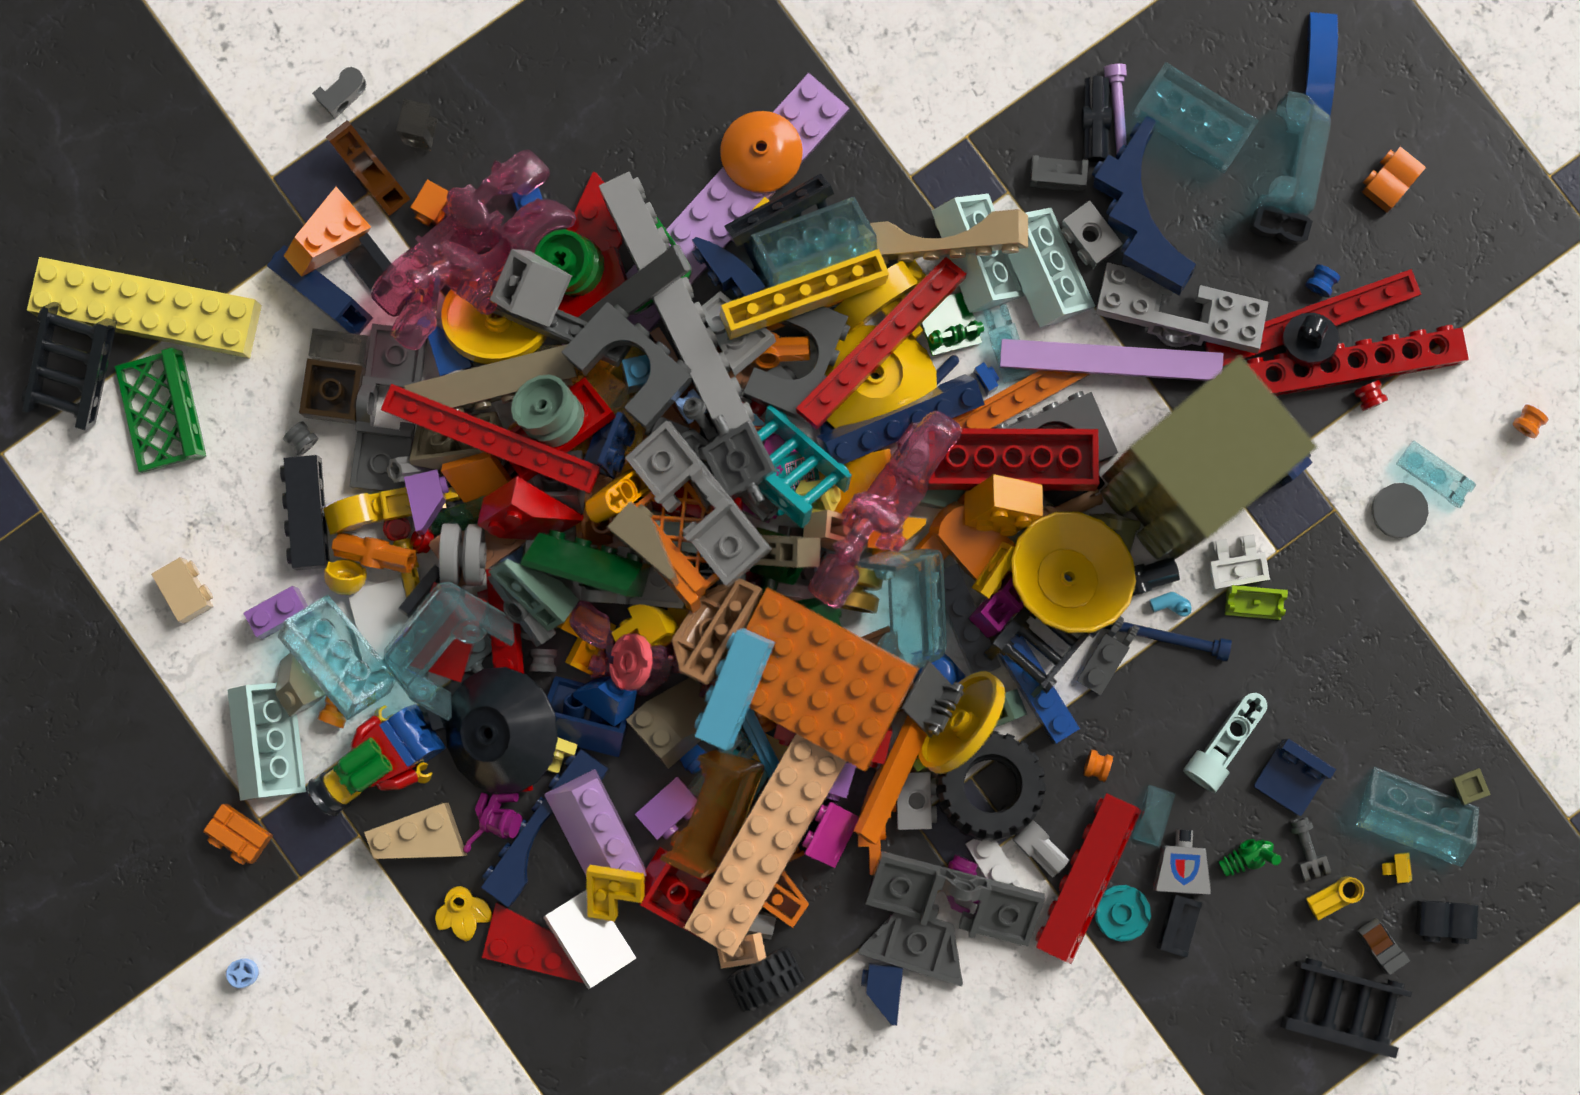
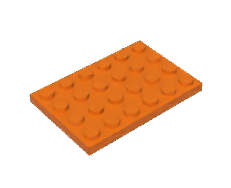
(826, 680)

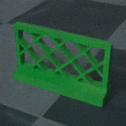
(180, 399)

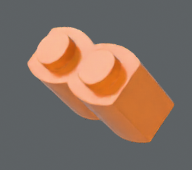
(1393, 179)

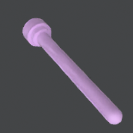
(1116, 75)

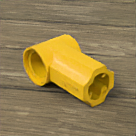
(1332, 897)

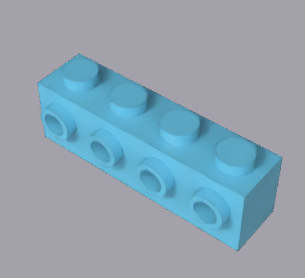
(734, 689)

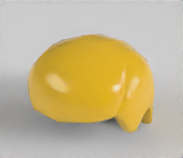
(345, 576)

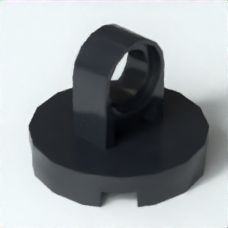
(1310, 339)

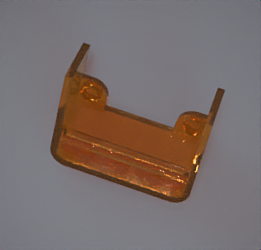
(718, 813)

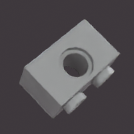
(1089, 219)
(916, 818)

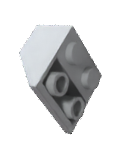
(530, 287)

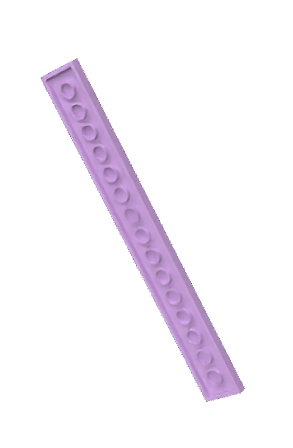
(813, 114)

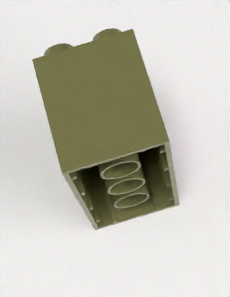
(1205, 461)

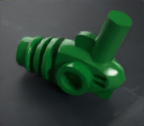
(1252, 855)

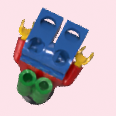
(379, 756)

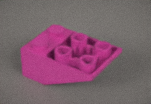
(831, 834)

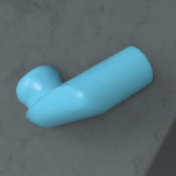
(1172, 601)

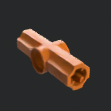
(785, 350)
(374, 553)

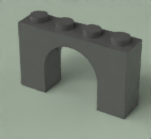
(825, 329)
(611, 330)
(1077, 413)

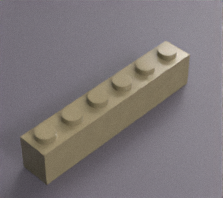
(495, 381)

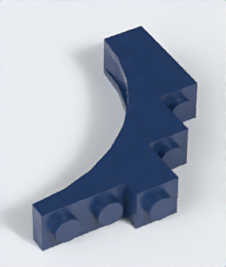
(1146, 247)

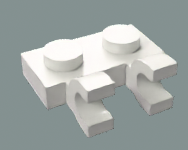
(1241, 569)

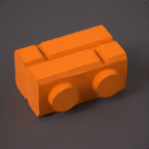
(237, 834)

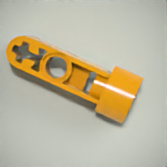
(616, 495)

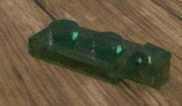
(460, 514)

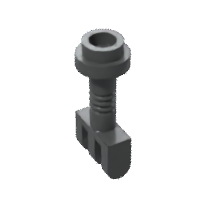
(694, 410)
(1301, 826)

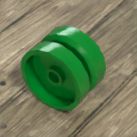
(576, 257)

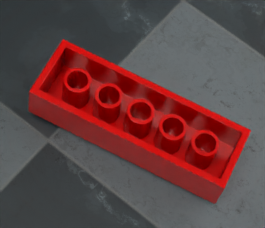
(1040, 456)

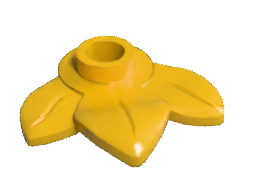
(462, 917)

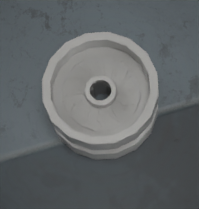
(460, 554)

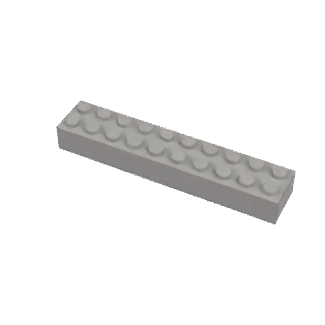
(674, 304)

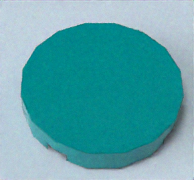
(1123, 913)

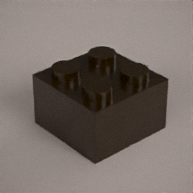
(331, 391)

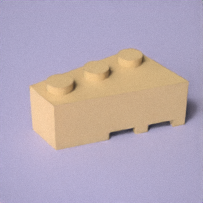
(418, 835)

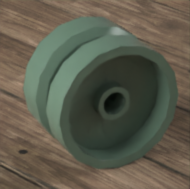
(547, 410)

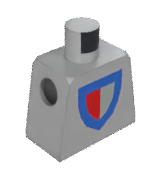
(1182, 867)

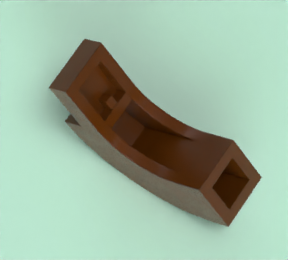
(367, 168)

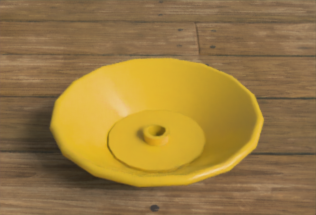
(902, 379)
(1086, 552)

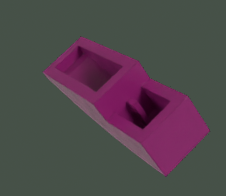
(998, 609)

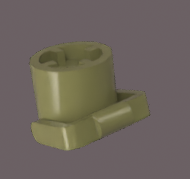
(1122, 526)

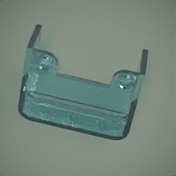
(914, 603)
(440, 618)

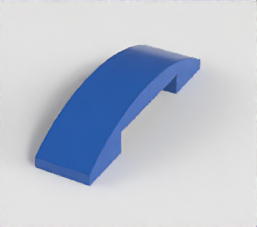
(1322, 58)

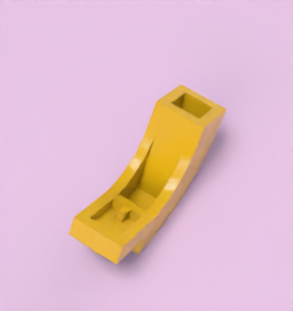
(865, 305)

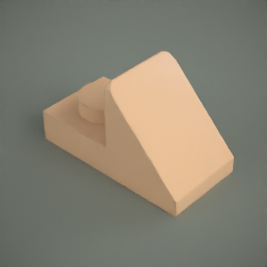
(749, 952)

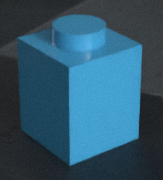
(636, 372)

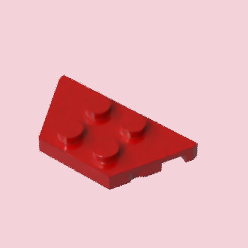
(594, 218)

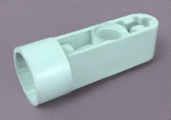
(1209, 766)

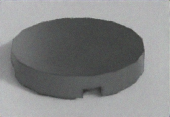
(1400, 510)

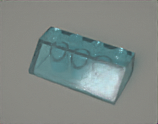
(1418, 817)

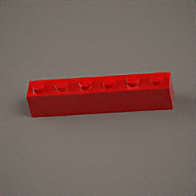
(1088, 878)

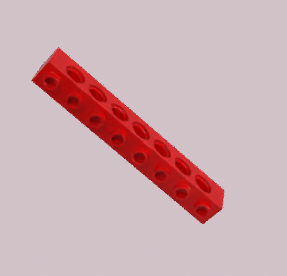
(1452, 353)

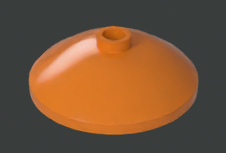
(765, 169)

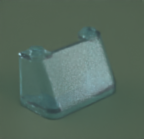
(1313, 125)

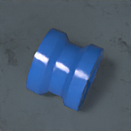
(1322, 280)

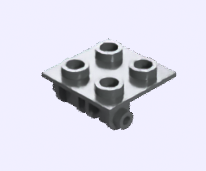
(931, 700)

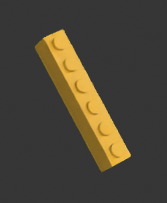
(804, 294)

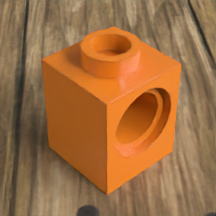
(430, 203)

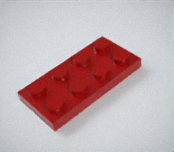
(596, 416)

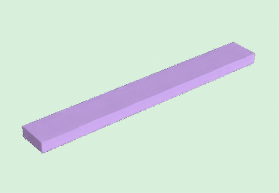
(1110, 360)

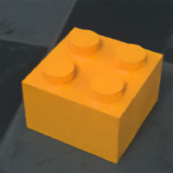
(1003, 505)

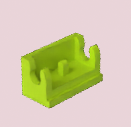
(1255, 602)

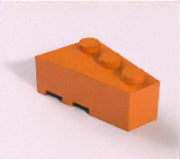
(327, 234)
(786, 900)

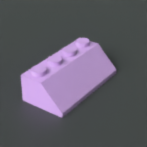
(593, 825)

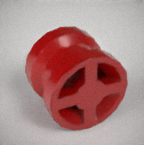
(1371, 395)

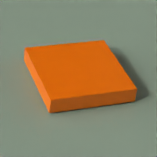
(475, 475)

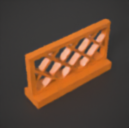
(679, 561)

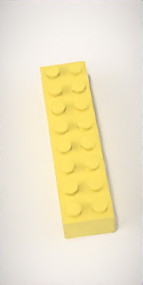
(148, 307)

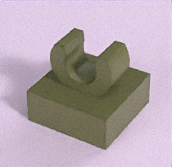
(1470, 786)

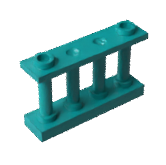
(778, 489)

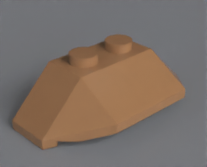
(705, 633)

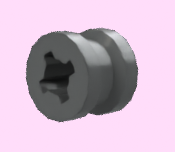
(300, 438)
(543, 660)

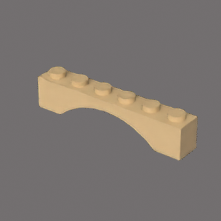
(998, 231)

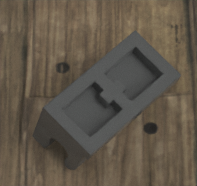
(1058, 174)

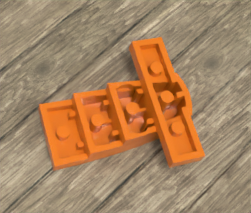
(963, 543)

